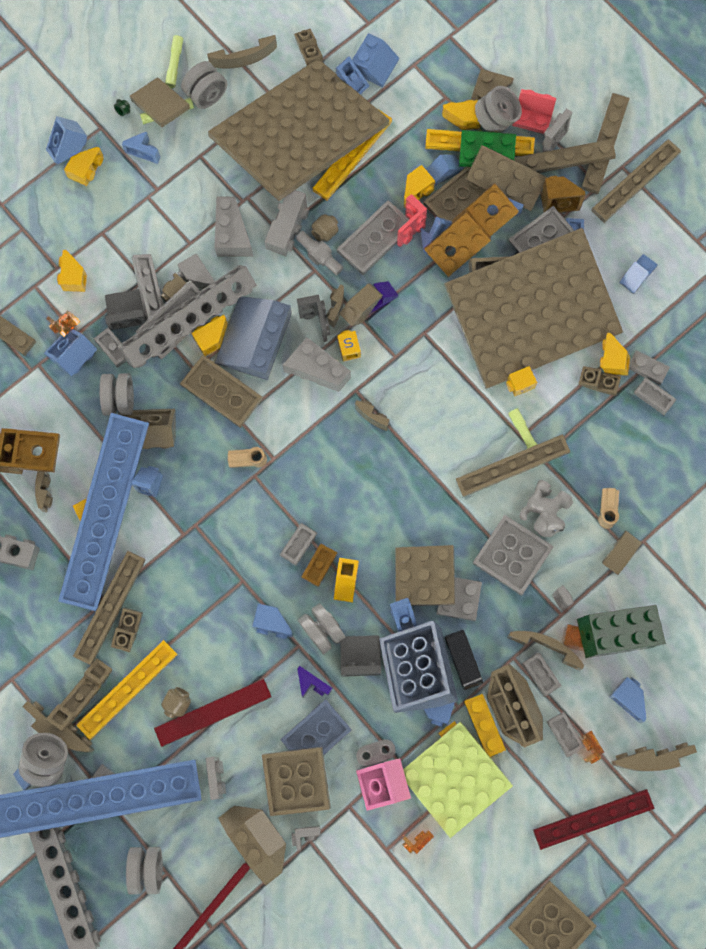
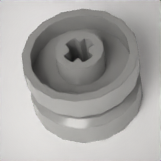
(204, 84)
(498, 109)
(116, 394)
(323, 627)
(42, 759)
(144, 870)

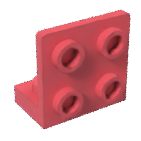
(536, 111)
(417, 214)

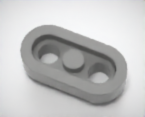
(375, 752)

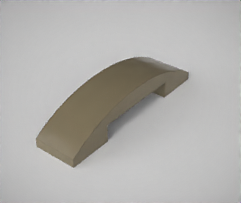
(244, 57)
(570, 657)
(80, 696)

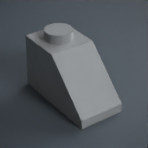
(194, 270)

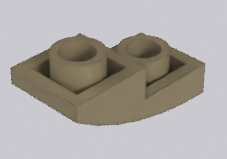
(308, 46)
(337, 302)
(599, 381)
(366, 410)
(43, 497)
(622, 552)
(127, 629)

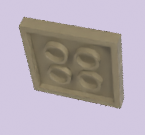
(426, 575)
(296, 781)
(551, 921)

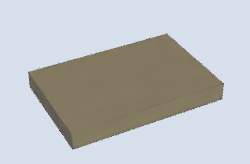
(160, 102)

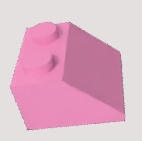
(383, 784)

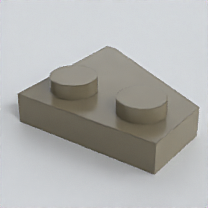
(487, 81)

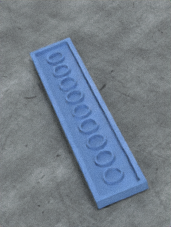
(103, 512)
(98, 798)

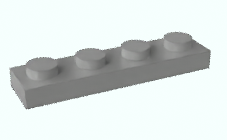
(147, 284)

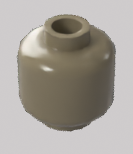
(325, 228)
(176, 702)

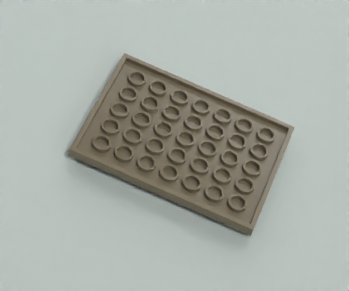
(298, 129)
(533, 307)

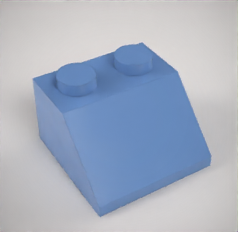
(375, 60)
(65, 139)
(71, 352)

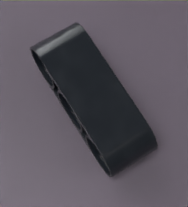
(463, 659)

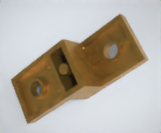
(471, 230)
(18, 448)

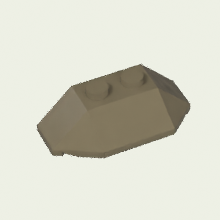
(515, 706)
(255, 840)

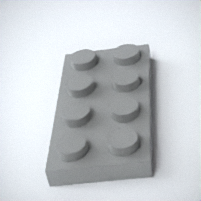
(373, 238)
(181, 296)

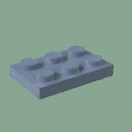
(318, 729)

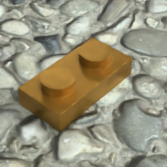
(319, 565)

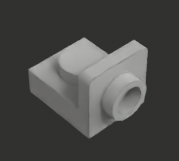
(308, 833)

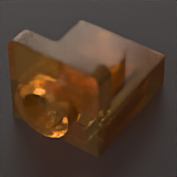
(64, 324)
(591, 743)
(421, 840)

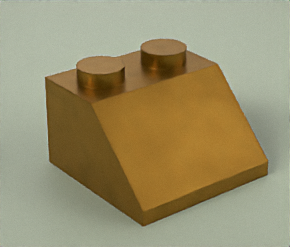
(561, 194)

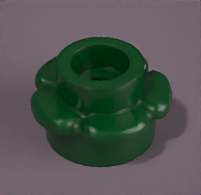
(122, 107)

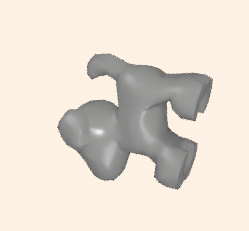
(548, 522)

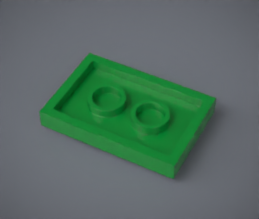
(472, 140)

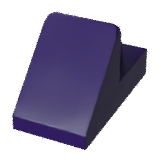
(388, 293)
(307, 679)

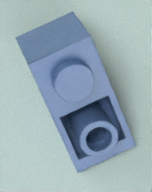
(270, 620)

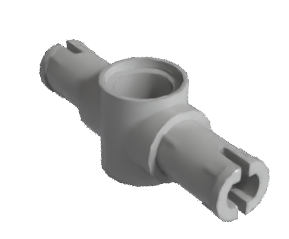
(319, 253)

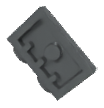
(312, 306)
(124, 310)
(360, 656)

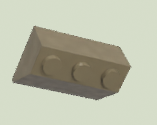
(161, 427)

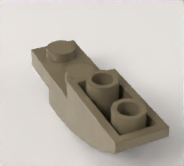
(69, 735)
(647, 760)

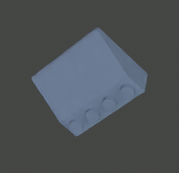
(254, 336)
(418, 668)

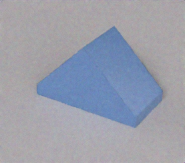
(444, 167)

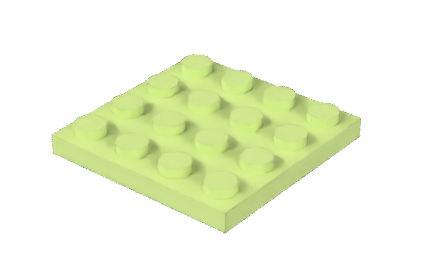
(456, 779)

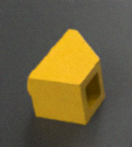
(461, 114)
(83, 165)
(419, 184)
(72, 274)
(210, 335)
(616, 358)
(346, 580)

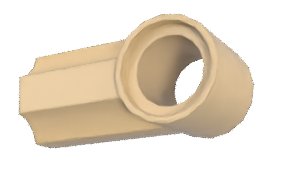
(244, 458)
(609, 506)

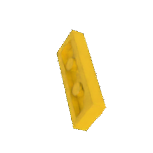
(484, 725)

